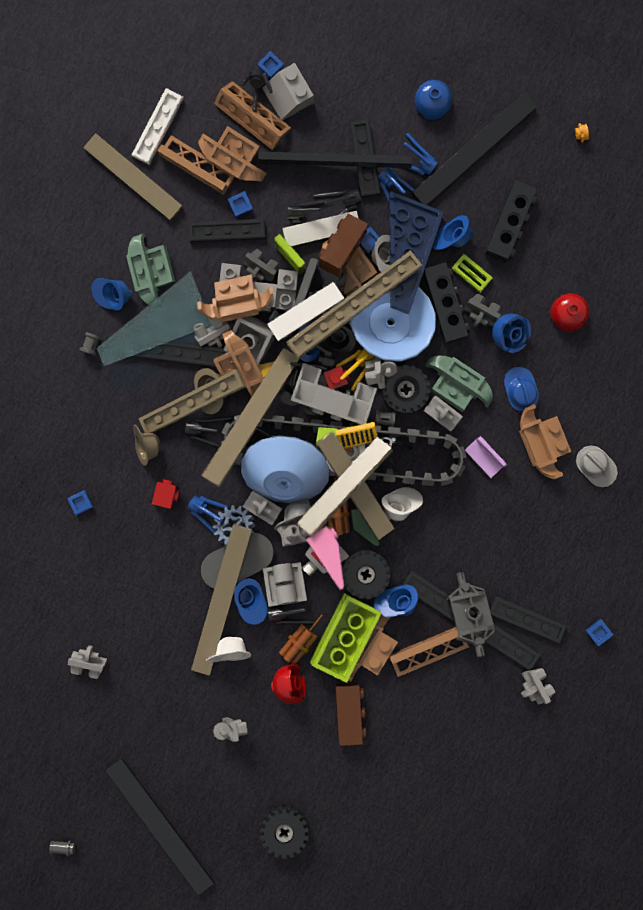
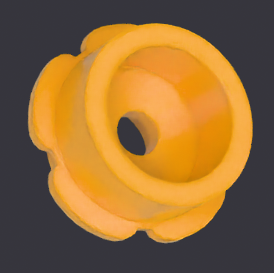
(582, 132)

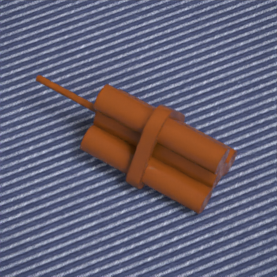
(340, 519)
(298, 643)

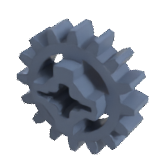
(224, 528)

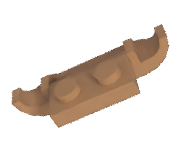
(233, 154)
(358, 270)
(236, 299)
(239, 358)
(543, 442)
(376, 650)

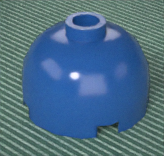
(433, 99)
(511, 332)

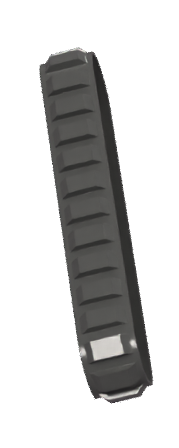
(392, 432)

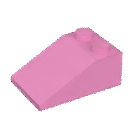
(327, 550)

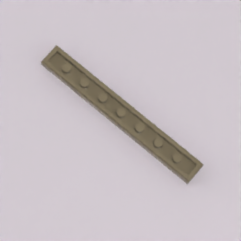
(354, 304)
(250, 418)
(221, 598)

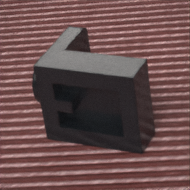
(339, 281)

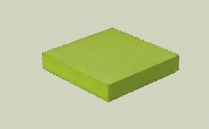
(290, 255)

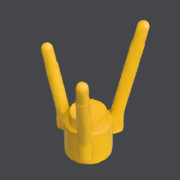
(362, 356)

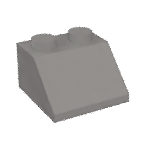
(289, 92)
(255, 334)

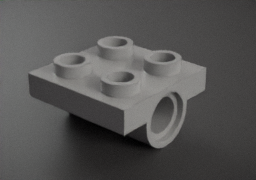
(284, 584)

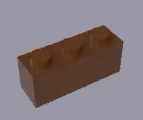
(342, 245)
(350, 714)

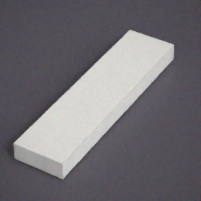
(157, 126)
(313, 230)
(305, 311)

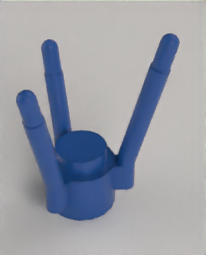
(427, 161)
(389, 179)
(198, 506)

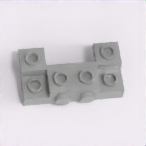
(283, 292)
(324, 399)

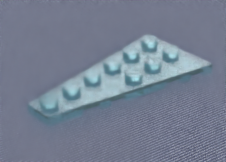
(160, 322)

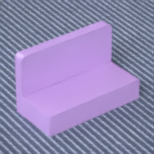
(485, 457)

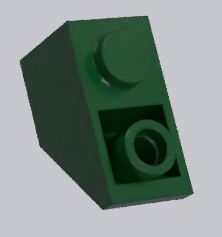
(362, 527)

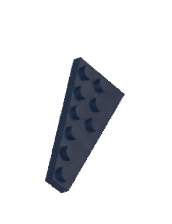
(410, 229)

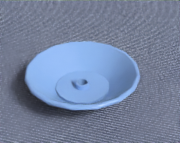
(404, 338)
(285, 469)

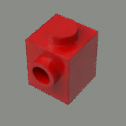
(333, 378)
(165, 494)

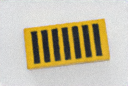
(357, 435)

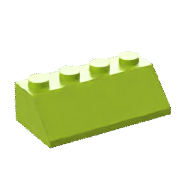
(345, 638)

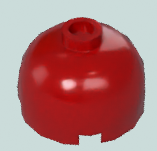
(569, 312)
(288, 684)

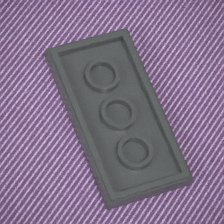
(306, 284)

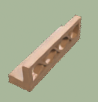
(260, 127)
(194, 168)
(423, 646)

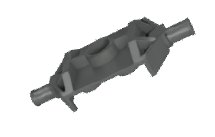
(471, 629)

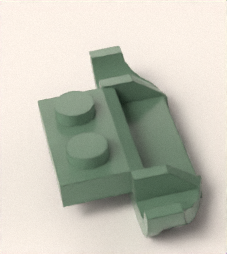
(149, 268)
(458, 382)

